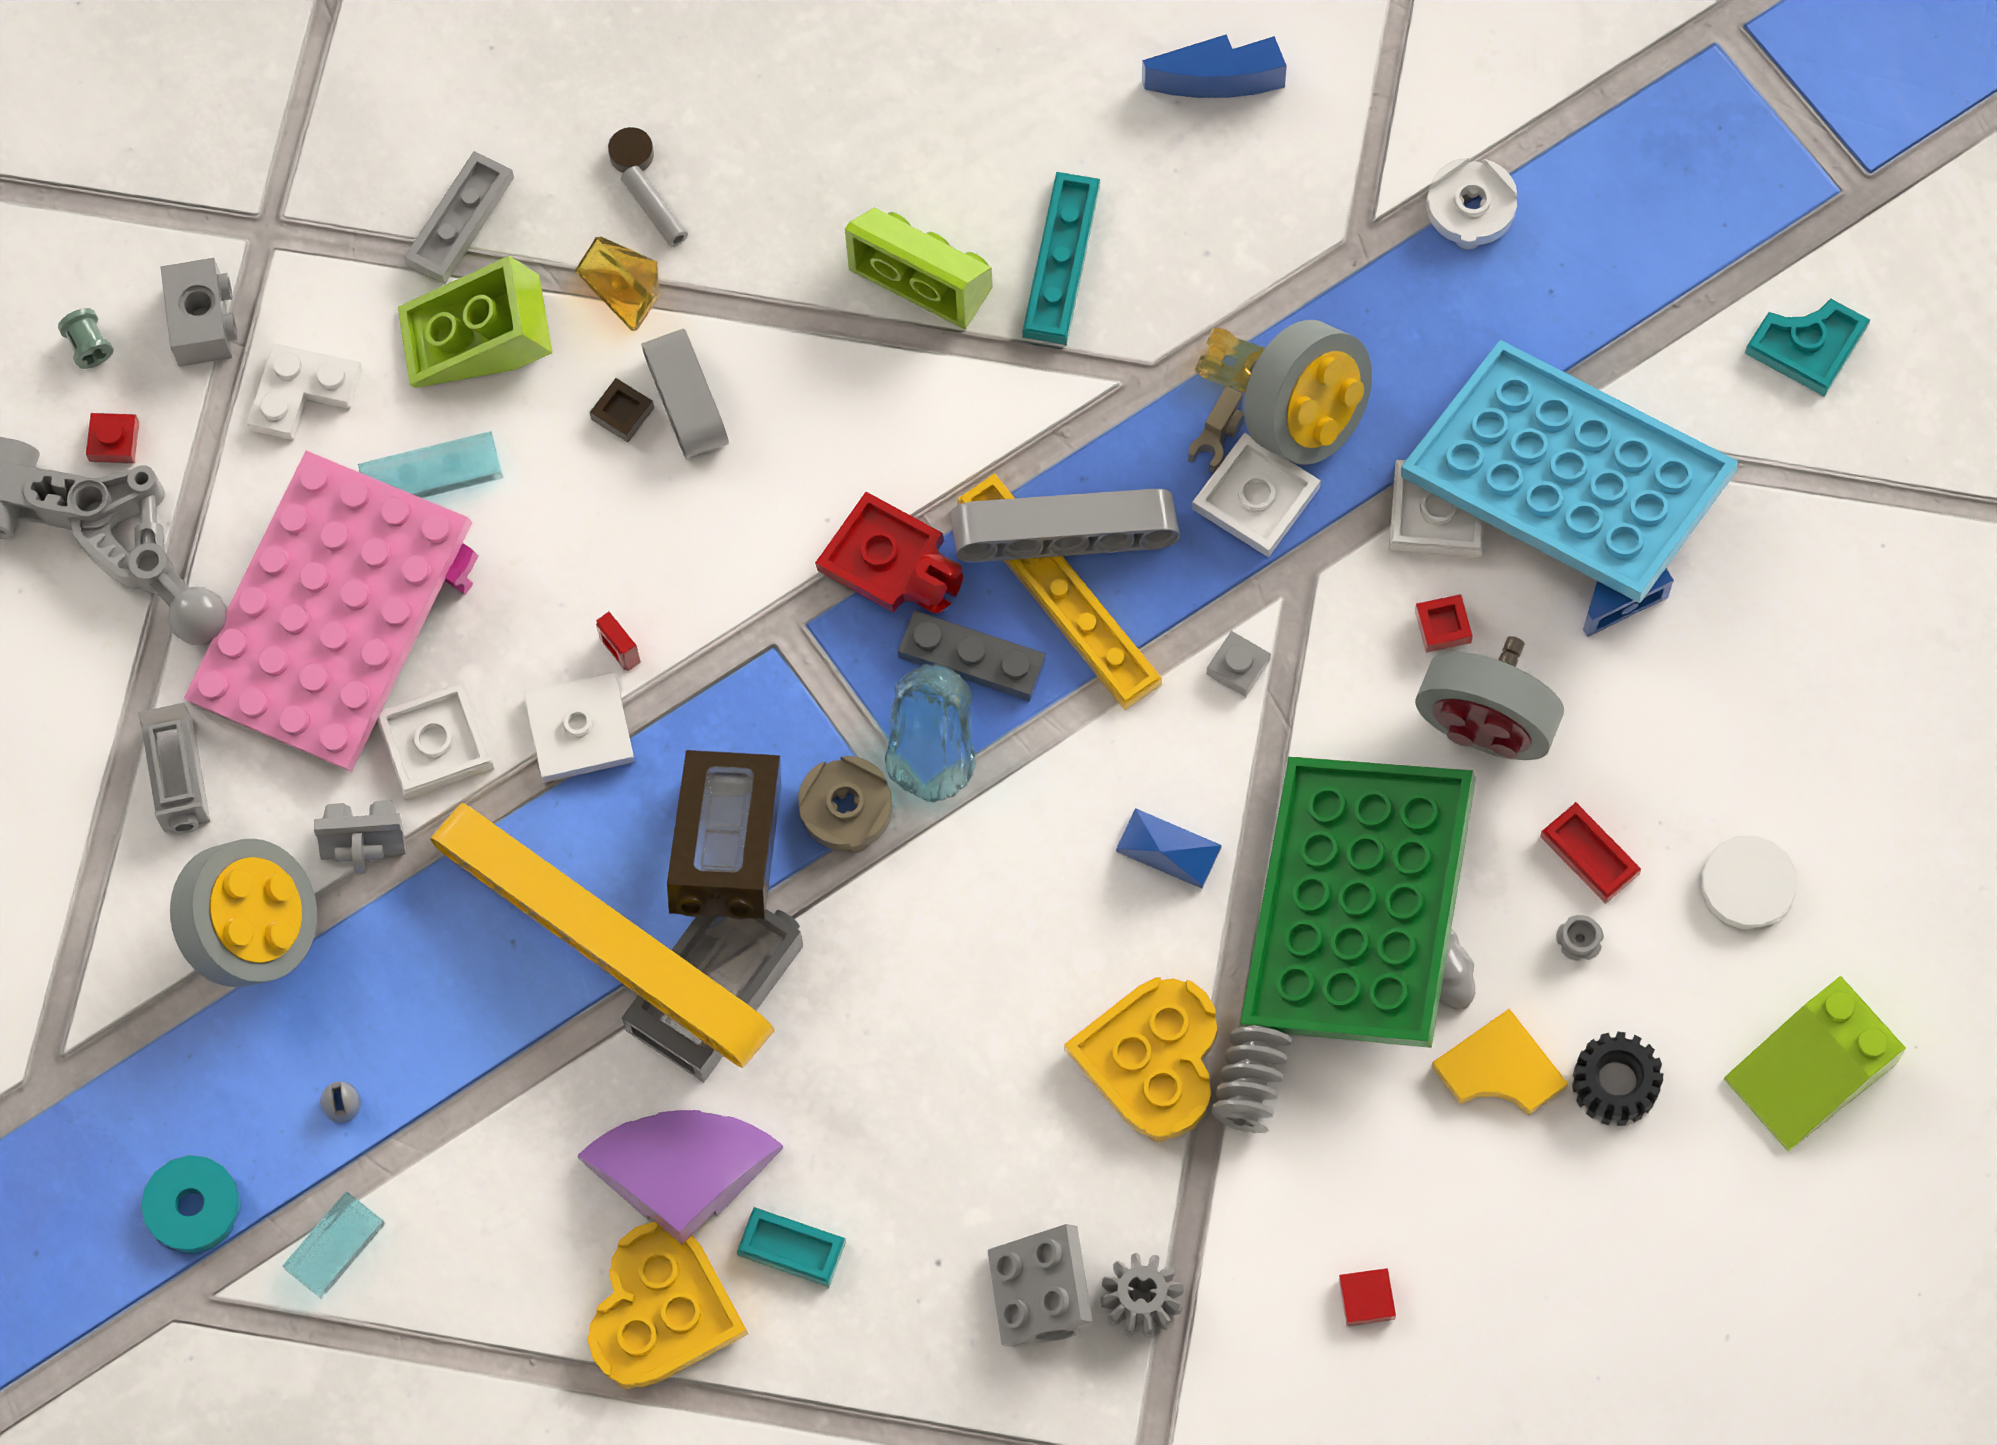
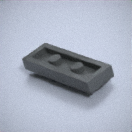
(972, 655)

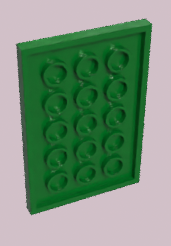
(1359, 901)

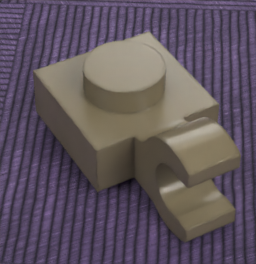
(1222, 422)

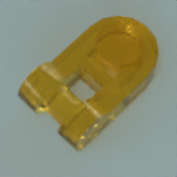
(1225, 343)

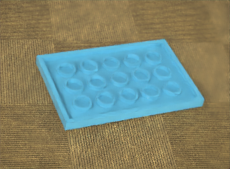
(1569, 470)

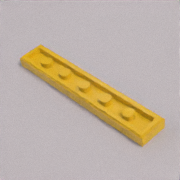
(1079, 615)

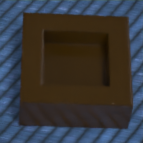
(621, 410)

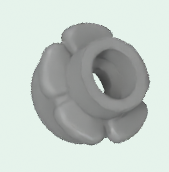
(1582, 926)

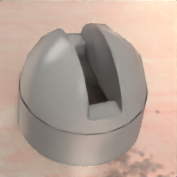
(350, 1099)

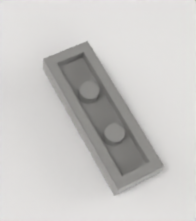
(459, 217)

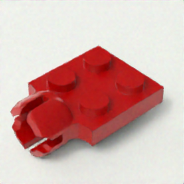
(890, 558)

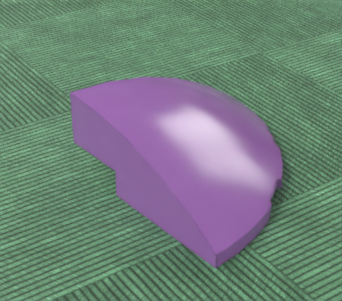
(680, 1165)

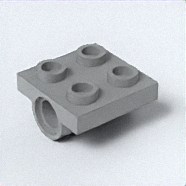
(1040, 1287)

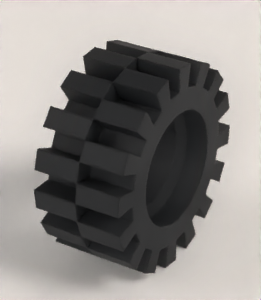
(1625, 1051)

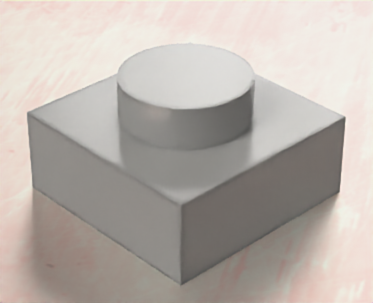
(1238, 663)

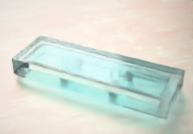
(439, 466)

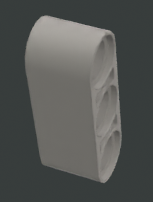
(685, 393)

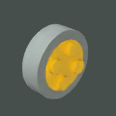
(1307, 391)
(243, 913)

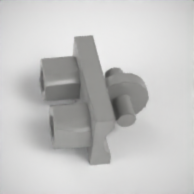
(360, 837)

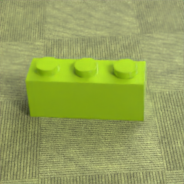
(917, 266)

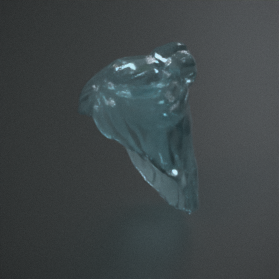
(931, 733)

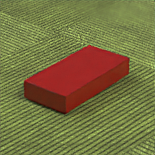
(1590, 852)

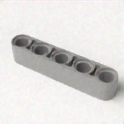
(1064, 525)

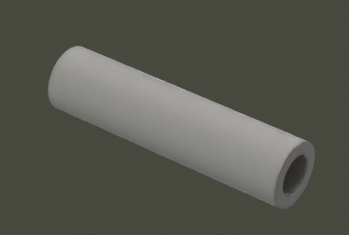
(654, 206)

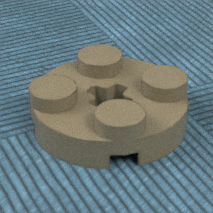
(854, 828)

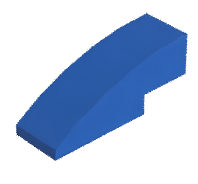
(1216, 69)

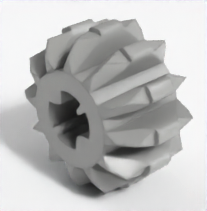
(1141, 1312)

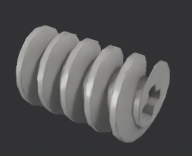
(1248, 1077)

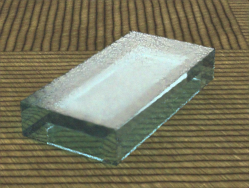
(333, 1245)

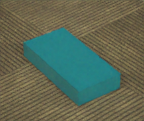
(791, 1247)

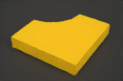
(1501, 1063)

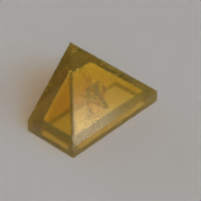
(621, 279)

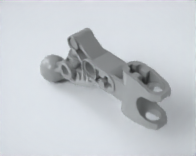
(194, 612)

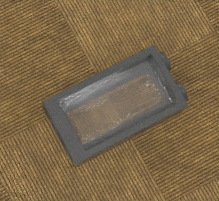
(735, 953)

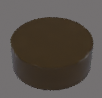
(630, 148)

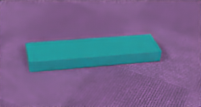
(1061, 258)

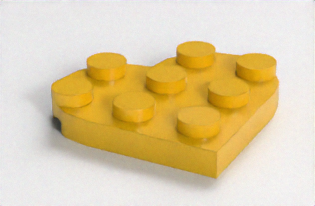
(1150, 1056)
(662, 1310)

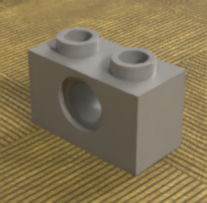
(186, 289)

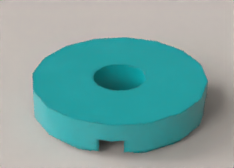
(179, 1179)

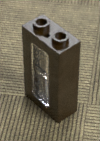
(724, 835)

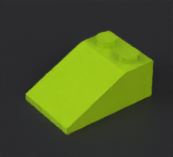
(476, 325)
(1815, 1063)

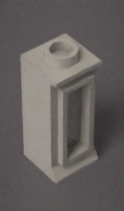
(174, 768)

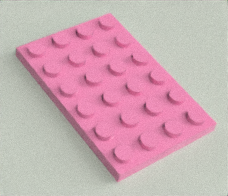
(328, 610)

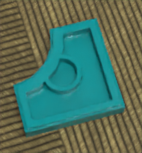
(1809, 346)

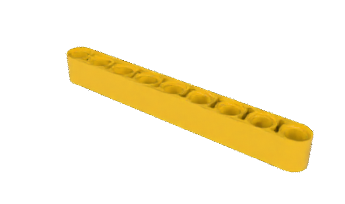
(603, 935)

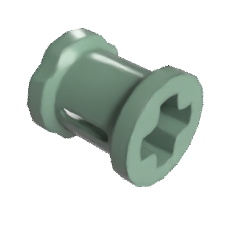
(85, 338)

